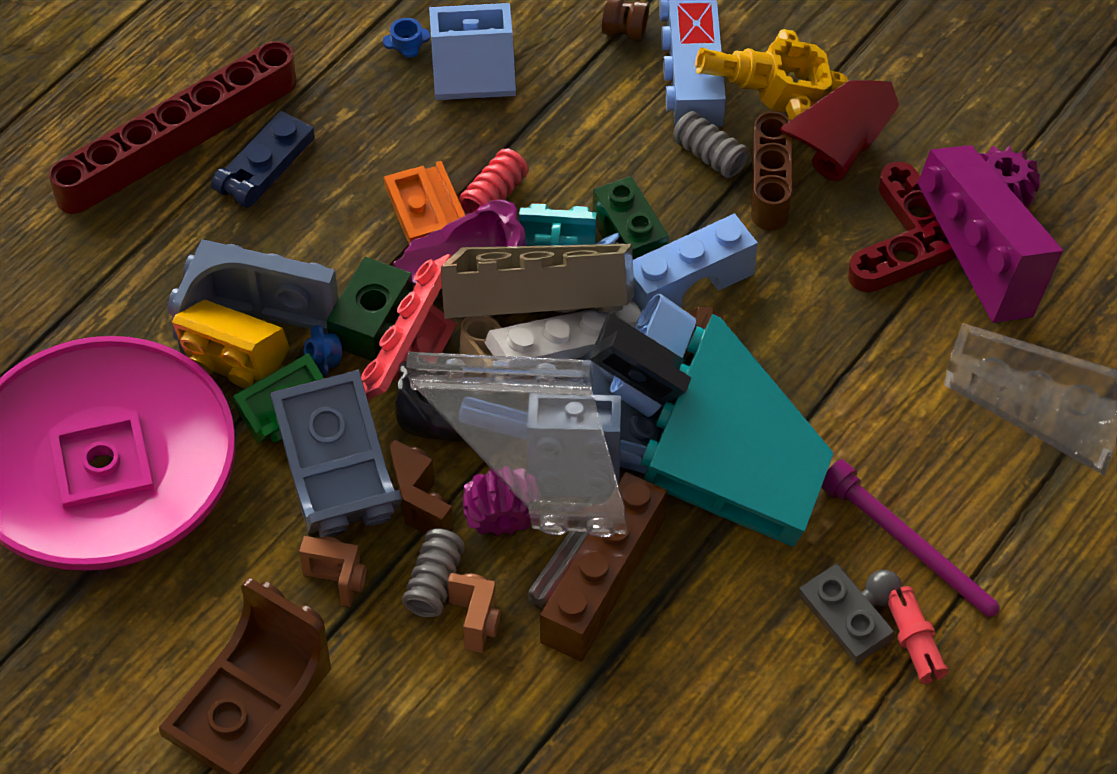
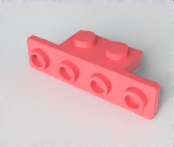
(417, 329)

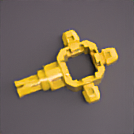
(769, 70)

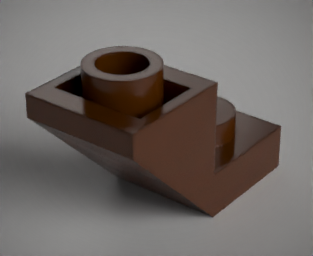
(414, 478)

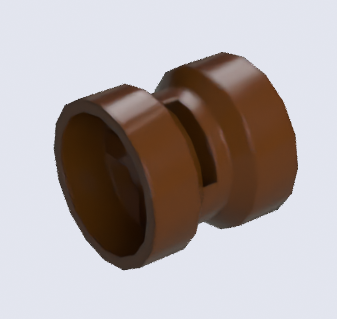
(625, 18)

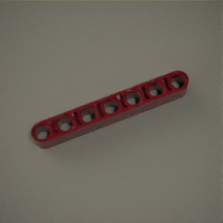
(172, 127)

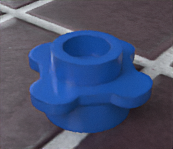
(406, 37)
(324, 349)

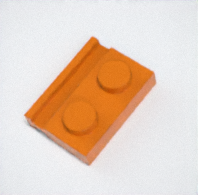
(423, 200)

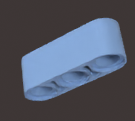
(669, 327)

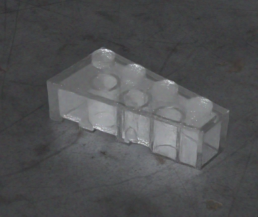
(1040, 391)

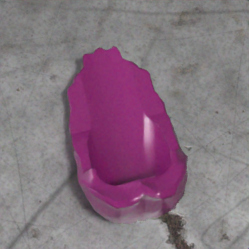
(489, 226)

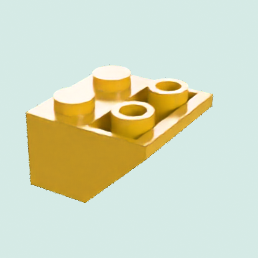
(230, 342)

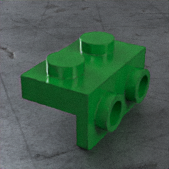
(256, 404)

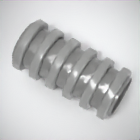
(710, 144)
(430, 577)

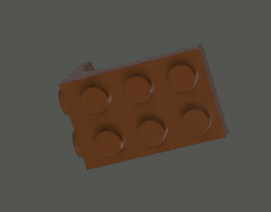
(253, 683)

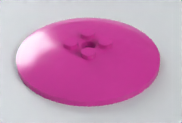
(120, 400)

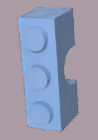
(718, 251)

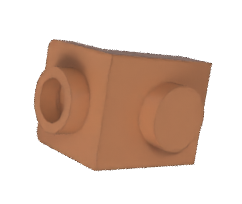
(334, 561)
(482, 616)

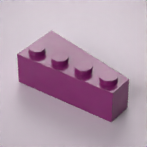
(990, 232)

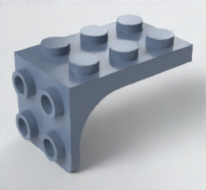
(256, 285)
(334, 454)

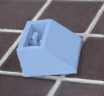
(472, 51)

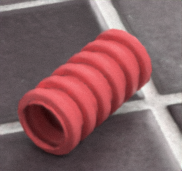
(495, 181)

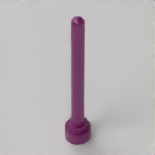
(843, 482)

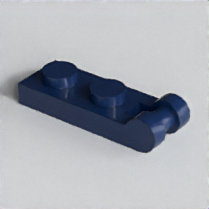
(263, 159)

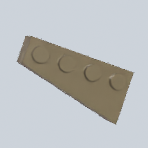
(537, 279)

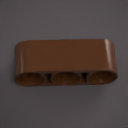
(771, 172)

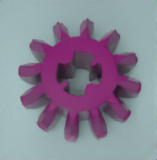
(1015, 172)
(493, 506)

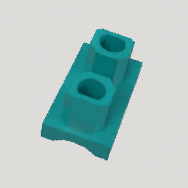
(558, 227)

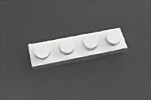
(558, 336)

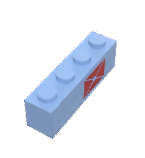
(689, 28)

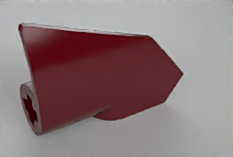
(844, 124)

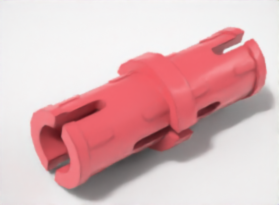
(916, 635)

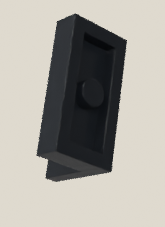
(639, 361)

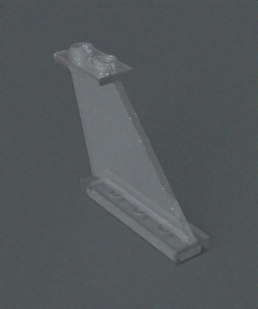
(534, 429)

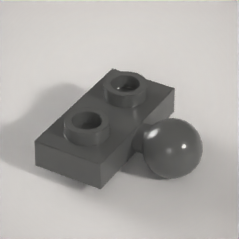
(851, 613)

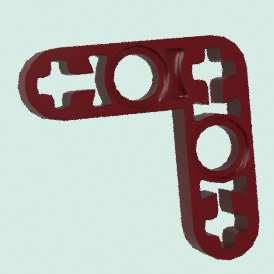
(918, 238)

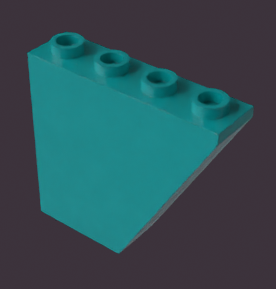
(738, 442)

